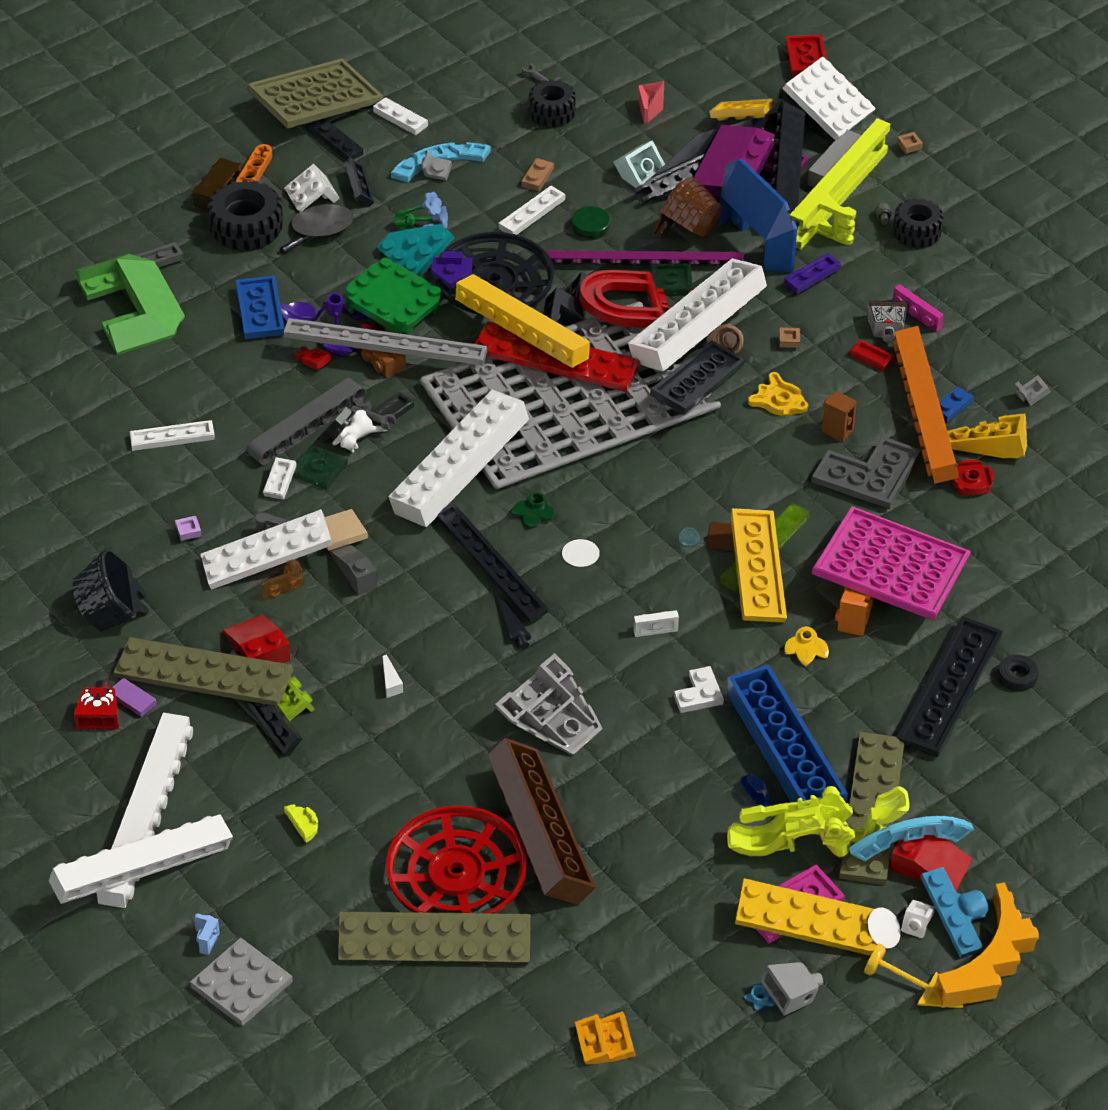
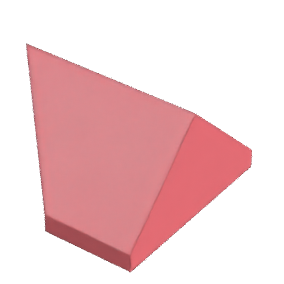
(651, 100)

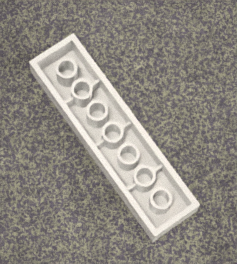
(697, 314)
(458, 458)

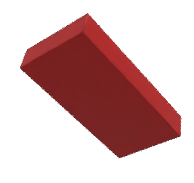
(871, 355)

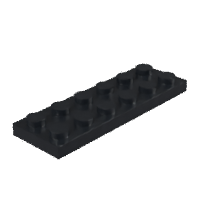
(697, 377)

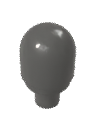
(883, 213)

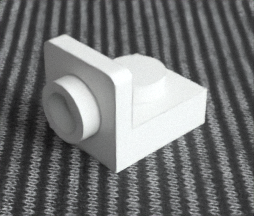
(917, 918)

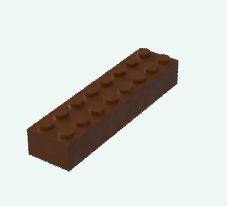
(541, 822)

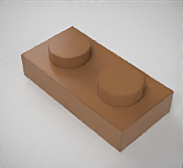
(537, 174)

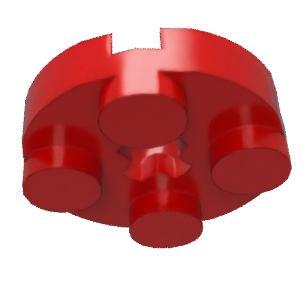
(983, 478)

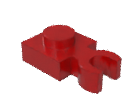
(312, 358)

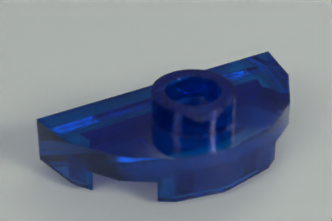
(756, 789)

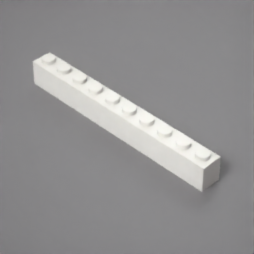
(150, 794)

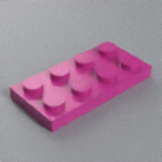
(813, 882)

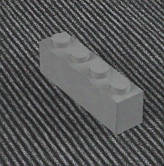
(831, 157)

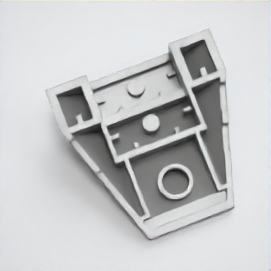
(552, 708)

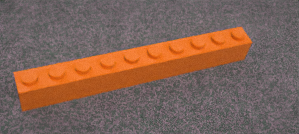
(926, 405)

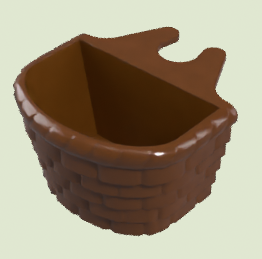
(690, 207)

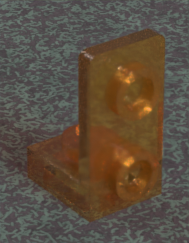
(290, 580)

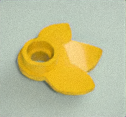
(806, 648)

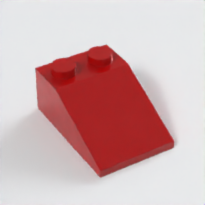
(259, 640)
(927, 854)

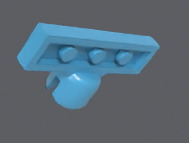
(956, 911)

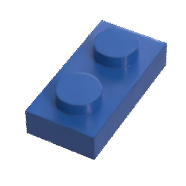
(955, 403)

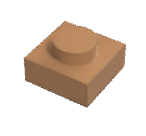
(909, 142)
(789, 337)

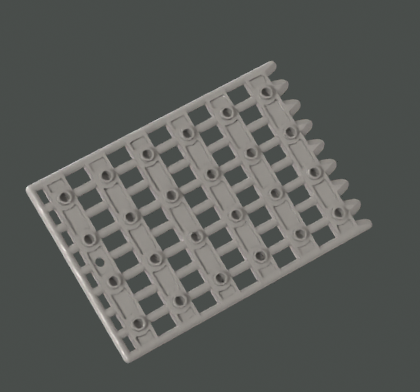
(558, 407)

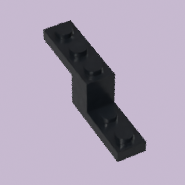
(565, 306)

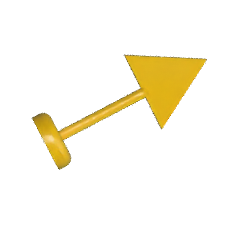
(928, 998)

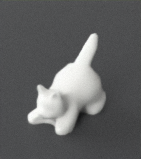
(357, 428)

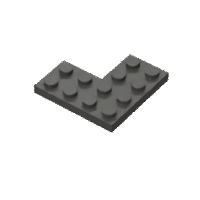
(872, 481)

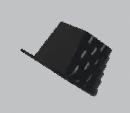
(107, 592)

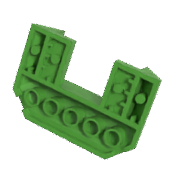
(156, 306)

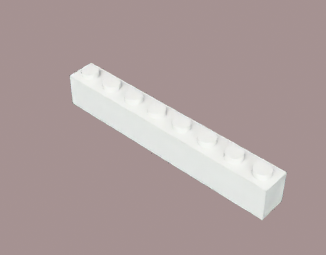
(140, 858)

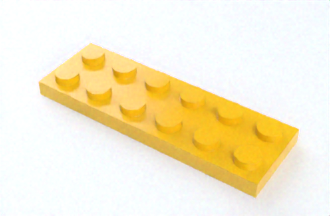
(758, 565)
(805, 916)

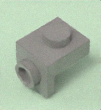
(1032, 390)

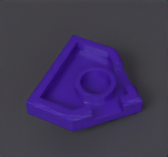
(451, 267)

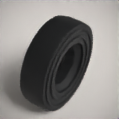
(1018, 683)

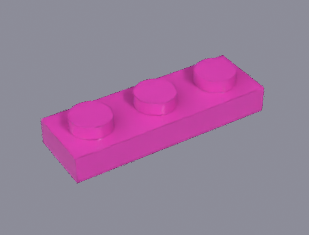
(919, 309)

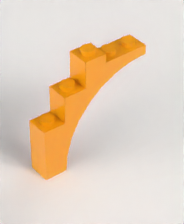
(981, 977)

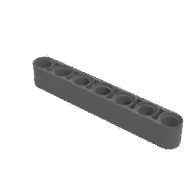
(305, 421)

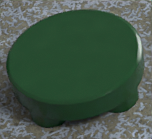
(591, 222)

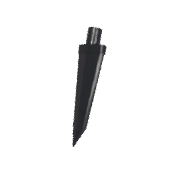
(515, 628)

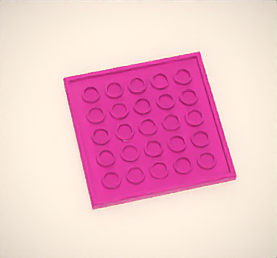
(891, 563)

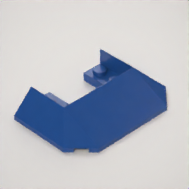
(753, 202)

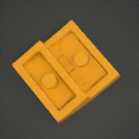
(605, 1038)

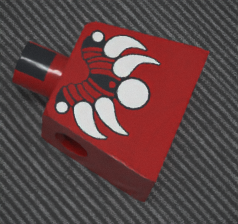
(97, 708)

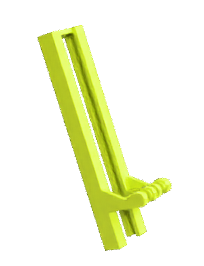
(837, 186)

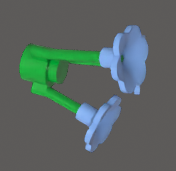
(405, 220)

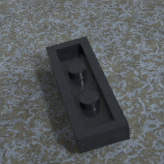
(359, 182)

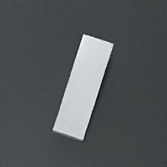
(392, 681)

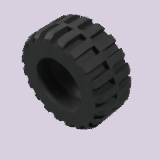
(241, 199)

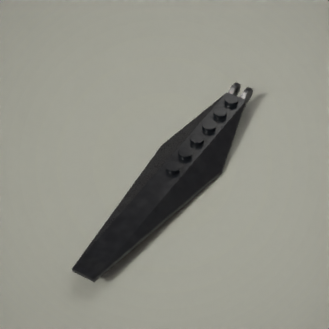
(690, 157)

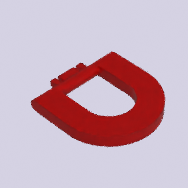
(630, 316)

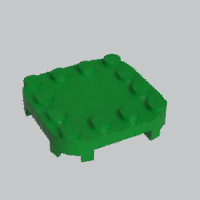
(392, 296)

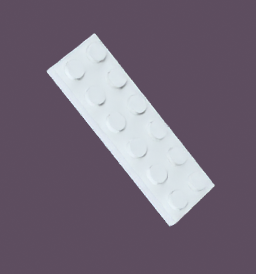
(266, 549)

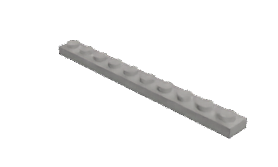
(385, 341)

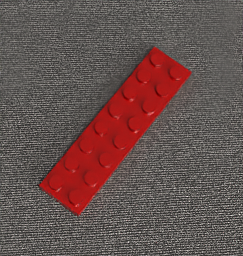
(600, 369)

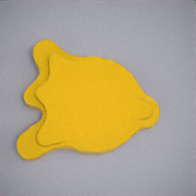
(779, 397)

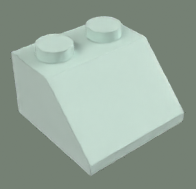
(639, 164)

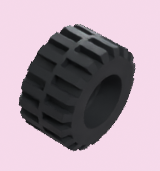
(552, 103)
(918, 223)

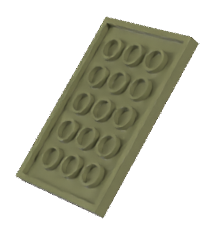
(314, 93)

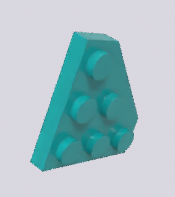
(416, 246)

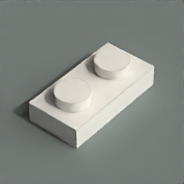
(656, 623)

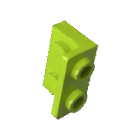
(294, 699)

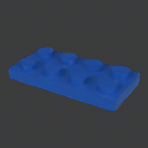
(260, 307)

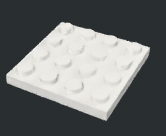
(829, 98)

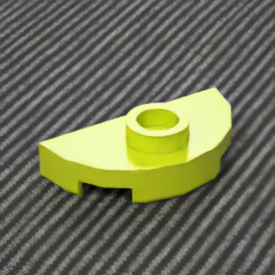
(304, 821)

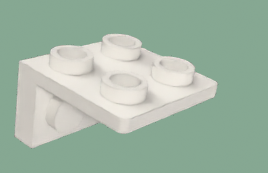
(309, 187)

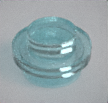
(689, 537)

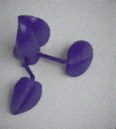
(334, 306)

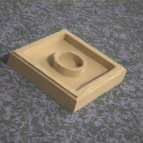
(345, 529)

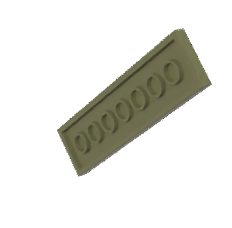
(204, 671)
(874, 774)
(434, 937)

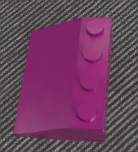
(730, 145)

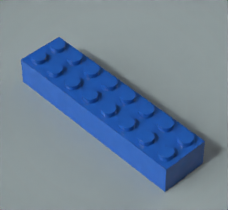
(781, 734)

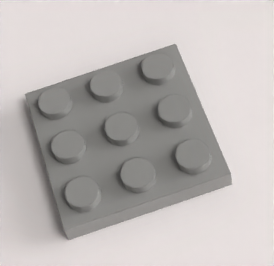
(241, 981)

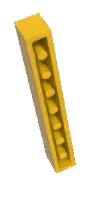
(522, 320)

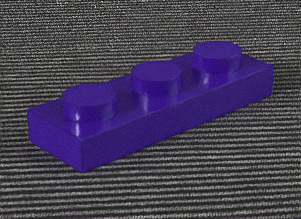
(812, 273)

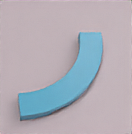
(449, 151)
(939, 826)

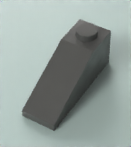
(355, 568)

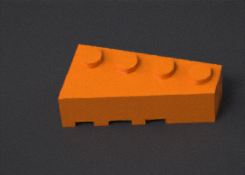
(853, 612)

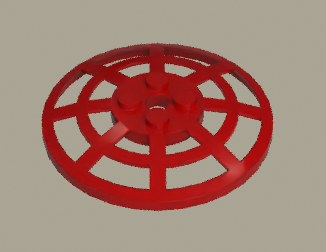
(456, 857)

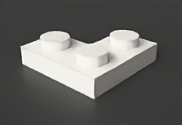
(702, 695)

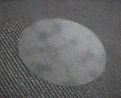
(322, 220)

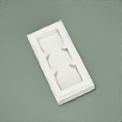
(279, 478)

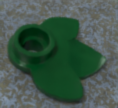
(533, 510)

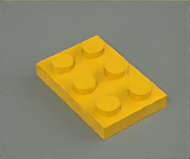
(741, 109)

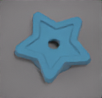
(759, 990)

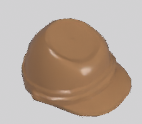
(728, 337)

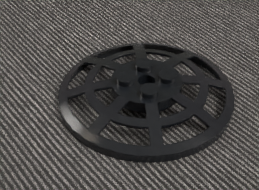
(503, 272)

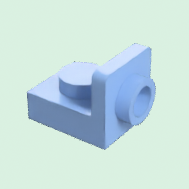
(207, 932)

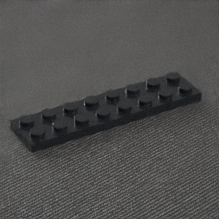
(949, 686)

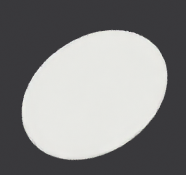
(580, 553)
(884, 927)

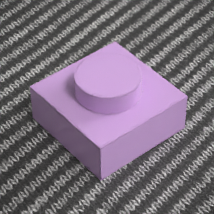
(188, 528)

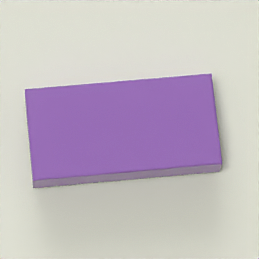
(133, 697)

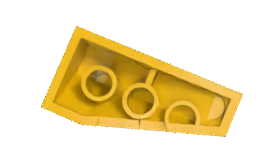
(998, 439)

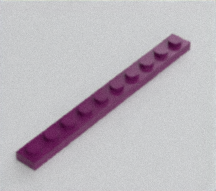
(635, 257)

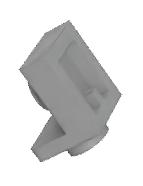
(435, 167)

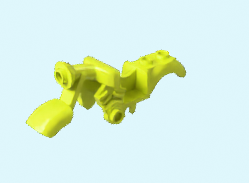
(817, 816)

